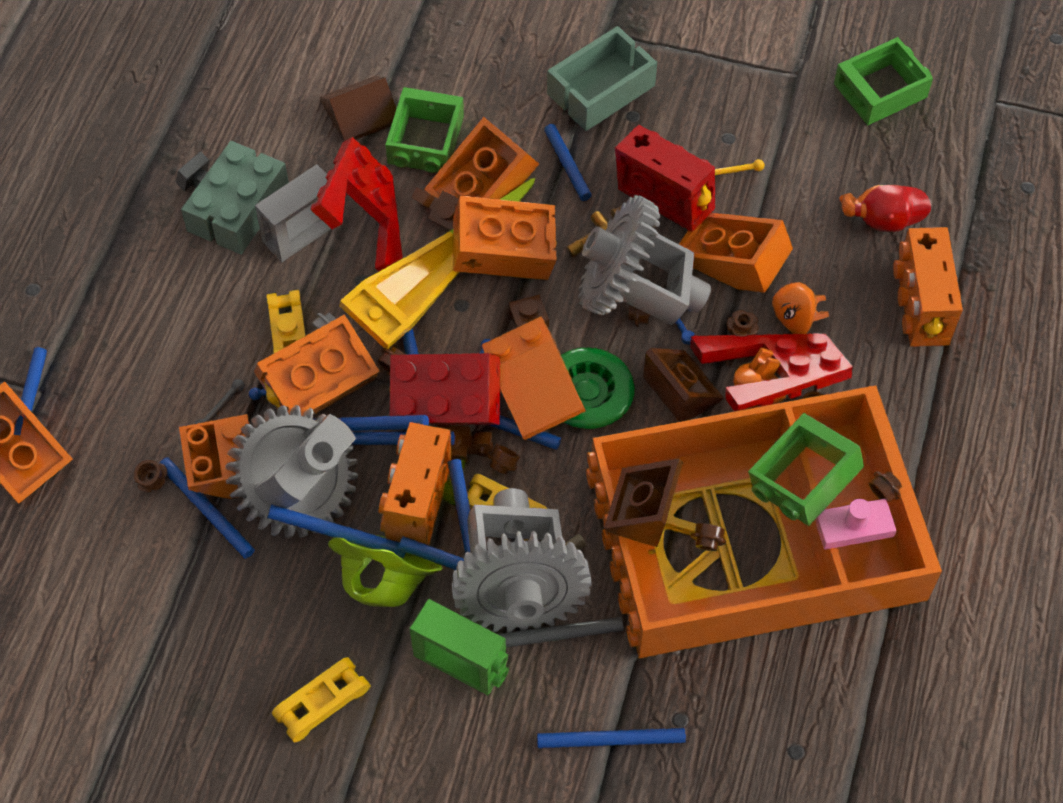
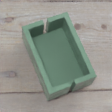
(601, 78)
(230, 195)

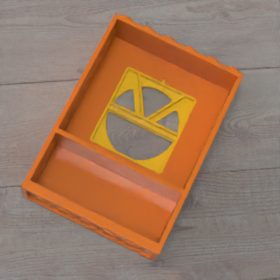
(806, 581)

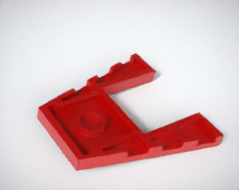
(370, 187)
(803, 358)

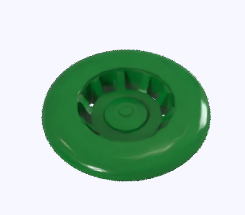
(600, 406)

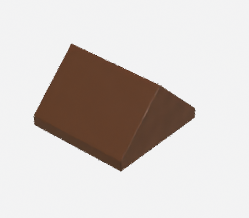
(361, 108)
(679, 382)
(643, 501)

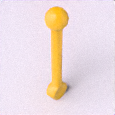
(757, 165)

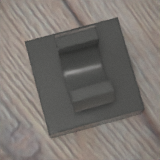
(192, 172)

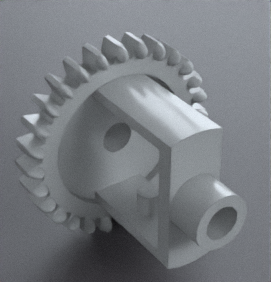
(616, 255)
(293, 466)
(520, 579)

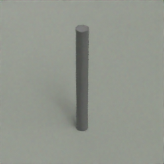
(563, 632)

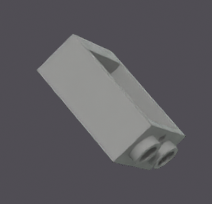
(288, 237)

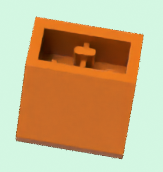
(205, 454)

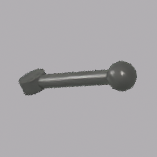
(237, 386)

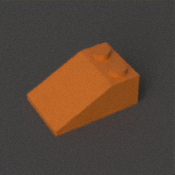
(483, 166)
(739, 249)
(534, 378)
(25, 458)

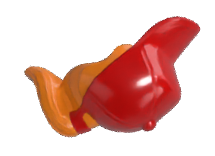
(888, 207)

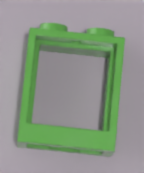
(863, 98)
(416, 104)
(820, 439)
(459, 647)

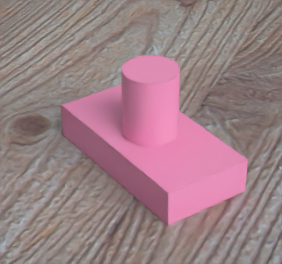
(855, 523)

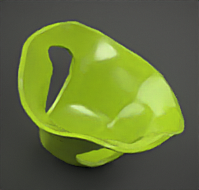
(399, 578)

